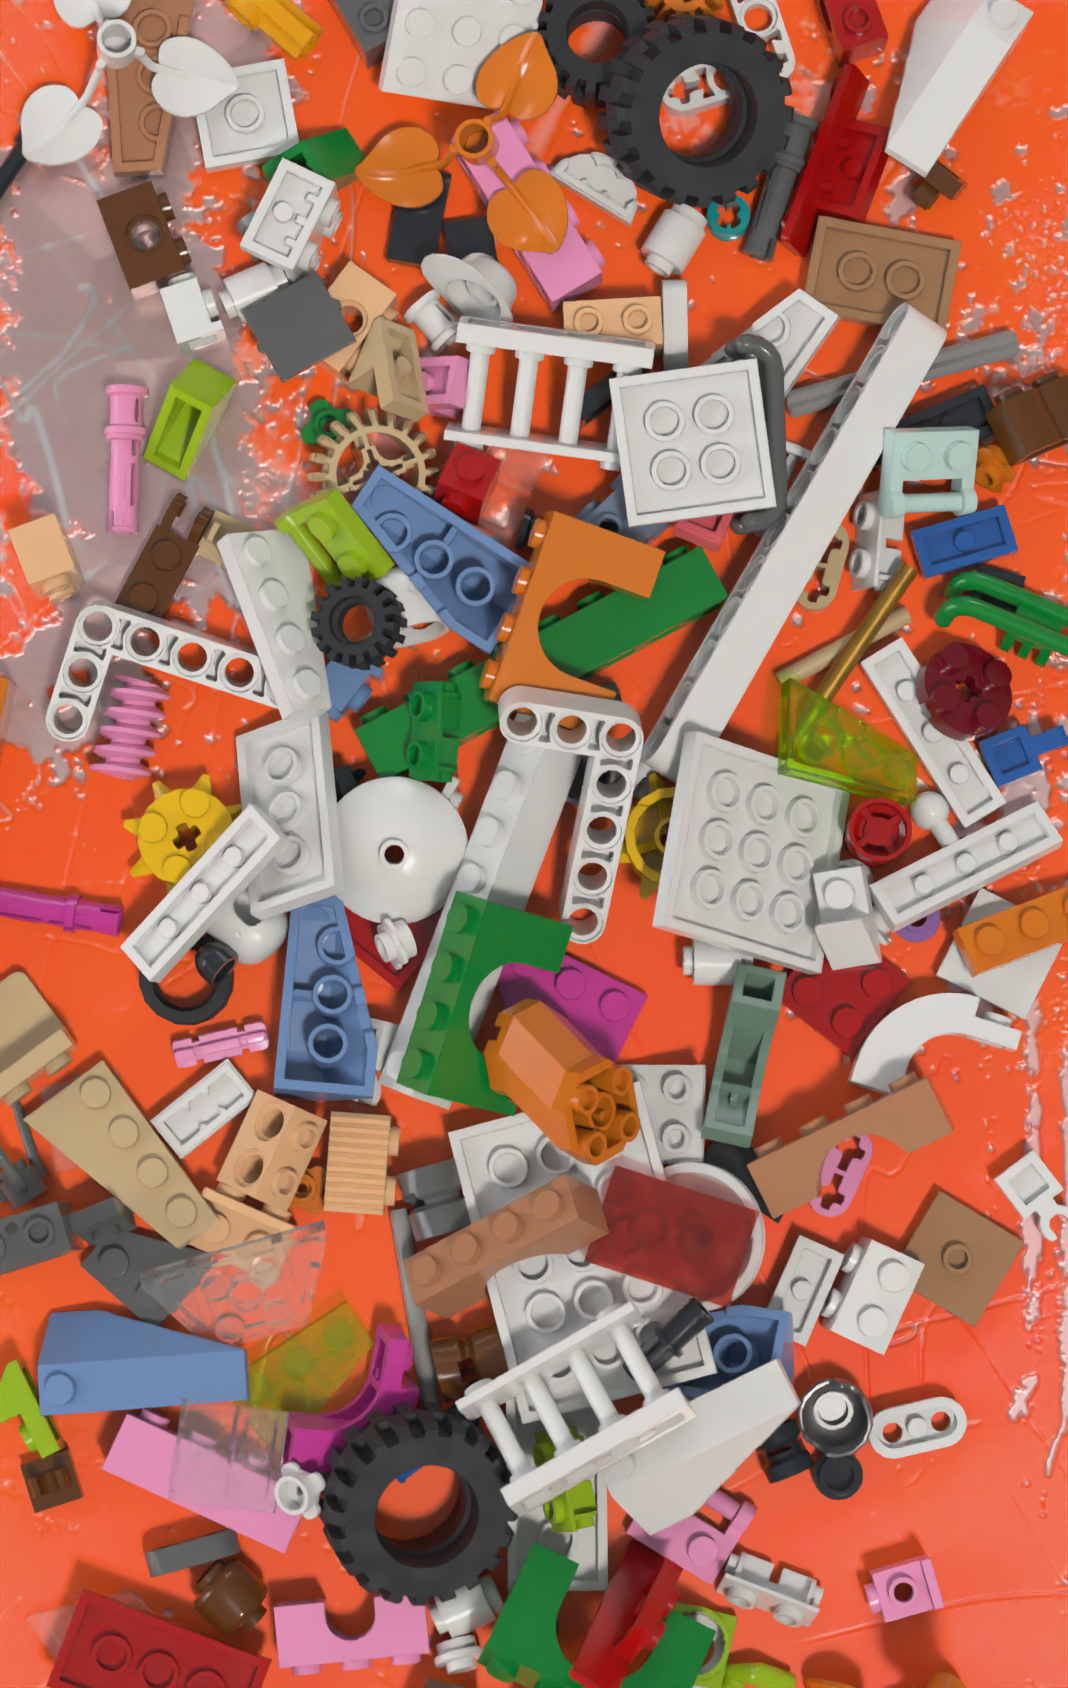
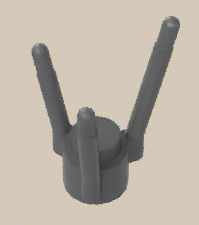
(19, 1180)

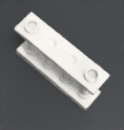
(530, 347)
(617, 1434)

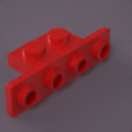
(842, 165)
(627, 1617)

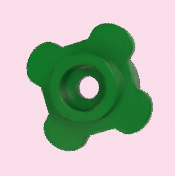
(322, 414)

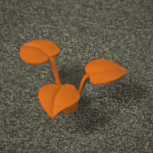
(529, 212)

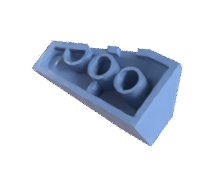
(324, 1020)
(741, 1342)
(120, 1363)

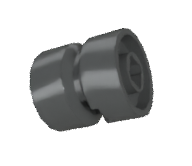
(435, 1199)

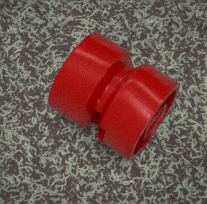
(877, 832)

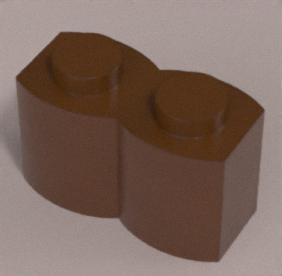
(1033, 419)

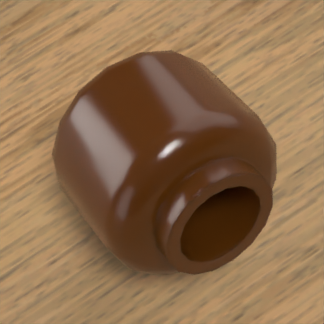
(230, 1596)

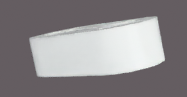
(674, 324)

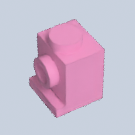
(915, 1571)

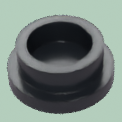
(838, 1476)

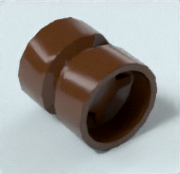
(487, 1356)

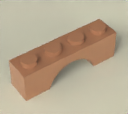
(907, 1116)
(543, 1222)

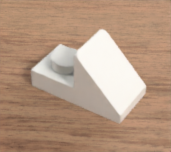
(847, 918)

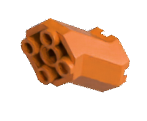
(562, 1082)

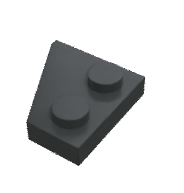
(119, 1266)

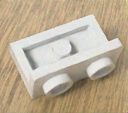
(871, 1294)

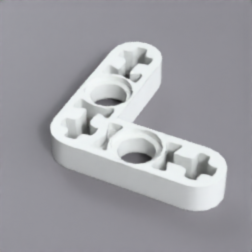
(719, 97)

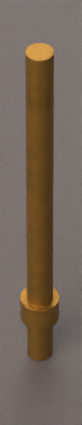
(865, 633)

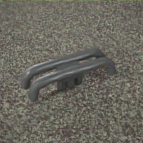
(772, 390)

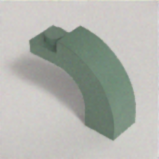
(742, 1055)

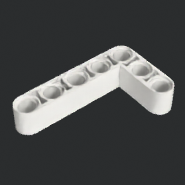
(164, 658)
(596, 798)

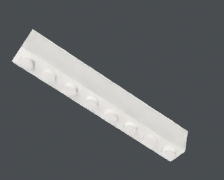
(496, 866)

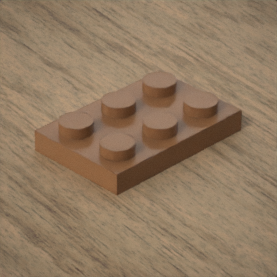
(873, 269)

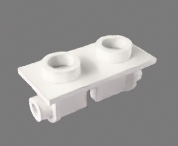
(871, 561)
(751, 1588)

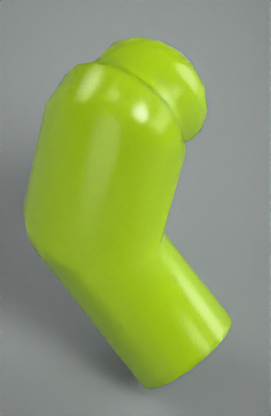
(757, 1675)

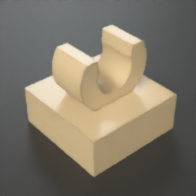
(217, 528)

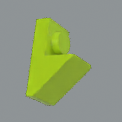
(21, 1397)

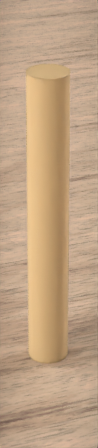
(827, 655)

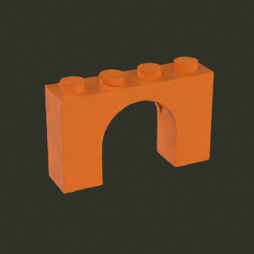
(562, 553)

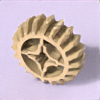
(367, 453)

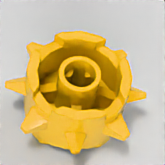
(166, 819)
(643, 834)

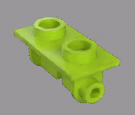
(574, 1507)

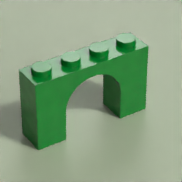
(473, 944)
(526, 1645)

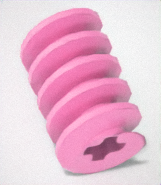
(130, 729)

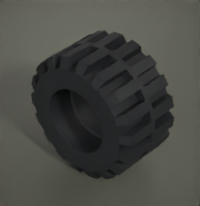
(562, 17)

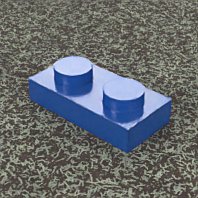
(963, 542)

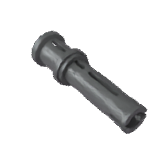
(777, 190)

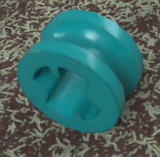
(728, 234)

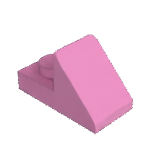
(445, 384)

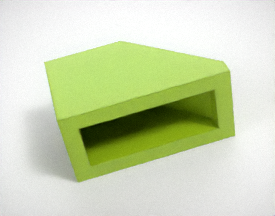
(188, 418)

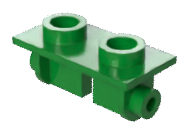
(431, 709)

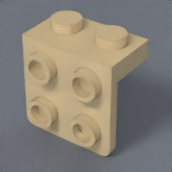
(30, 1038)

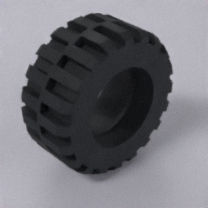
(753, 122)
(452, 1552)

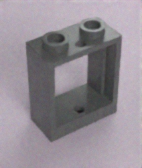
(37, 1236)

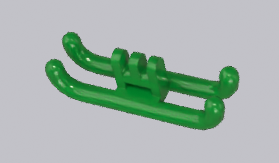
(1034, 624)

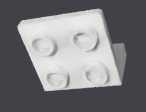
(294, 220)

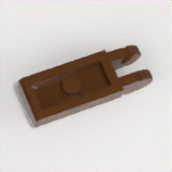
(164, 562)

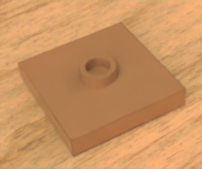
(961, 1257)

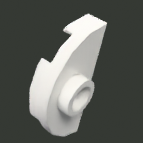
(599, 183)

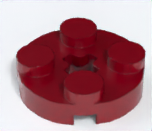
(985, 678)

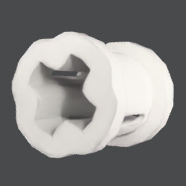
(433, 321)

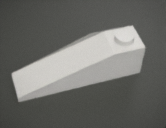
(948, 68)
(692, 1461)

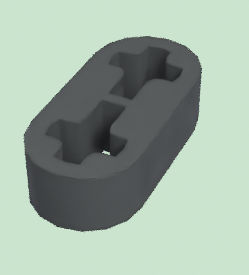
(192, 1552)

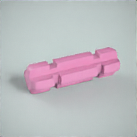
(220, 1044)

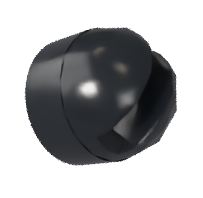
(215, 962)

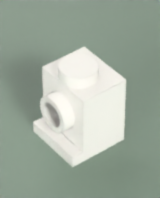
(191, 313)

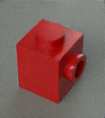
(467, 482)

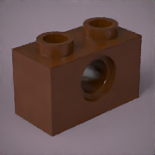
(127, 216)

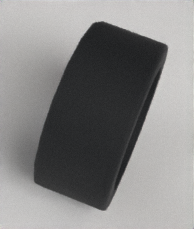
(188, 1015)

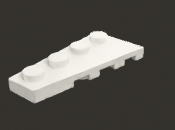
(277, 604)

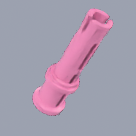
(125, 438)

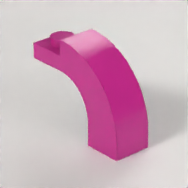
(314, 1435)

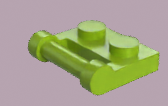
(341, 534)

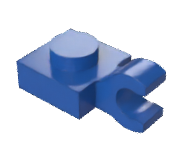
(1015, 753)

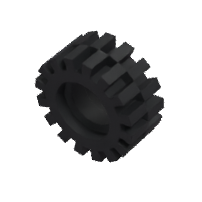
(331, 618)

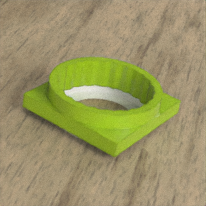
(713, 1672)

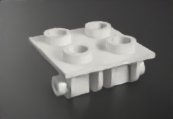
(675, 1108)

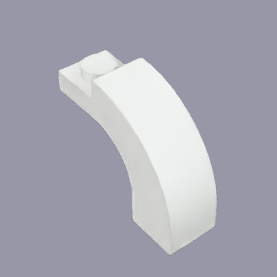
(901, 1032)

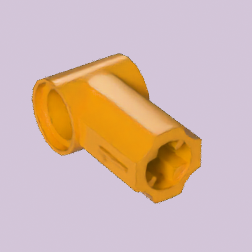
(280, 22)

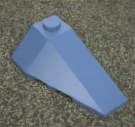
(447, 560)

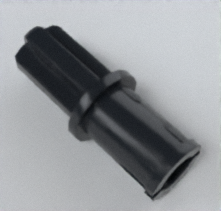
(674, 1335)

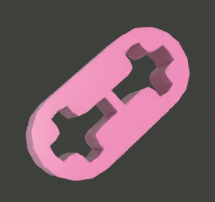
(849, 1179)

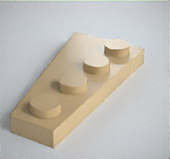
(118, 1147)

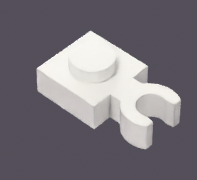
(1031, 1189)

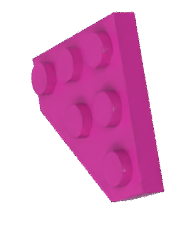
(589, 999)

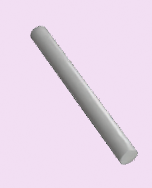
(415, 1315)

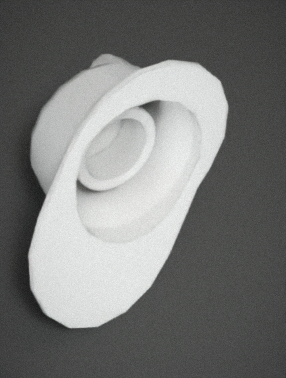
(472, 286)

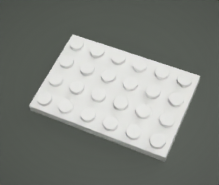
(560, 1294)

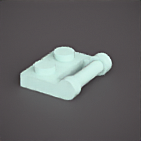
(928, 455)

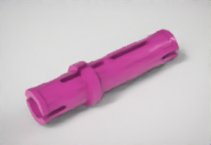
(61, 911)

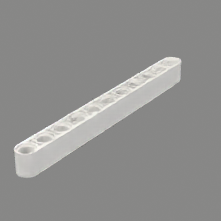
(799, 538)

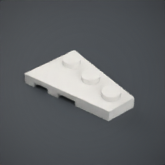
(797, 331)

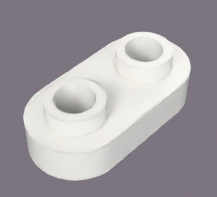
(916, 1427)

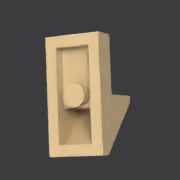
(392, 370)

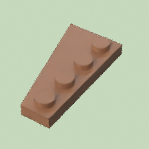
(137, 121)

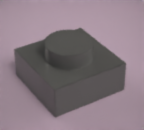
(103, 1222)

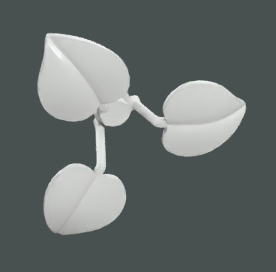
(187, 83)

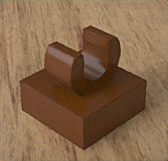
(937, 182)
(52, 1481)

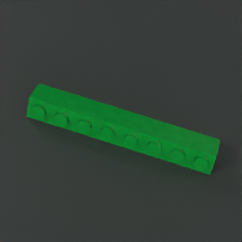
(578, 645)

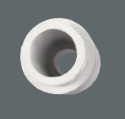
(674, 240)
(250, 288)
(711, 963)
(469, 1608)

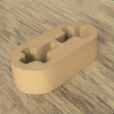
(831, 576)

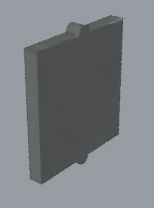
(299, 327)

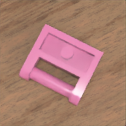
(695, 1542)

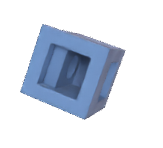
(350, 688)

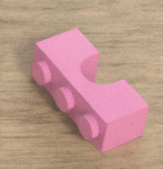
(310, 1639)

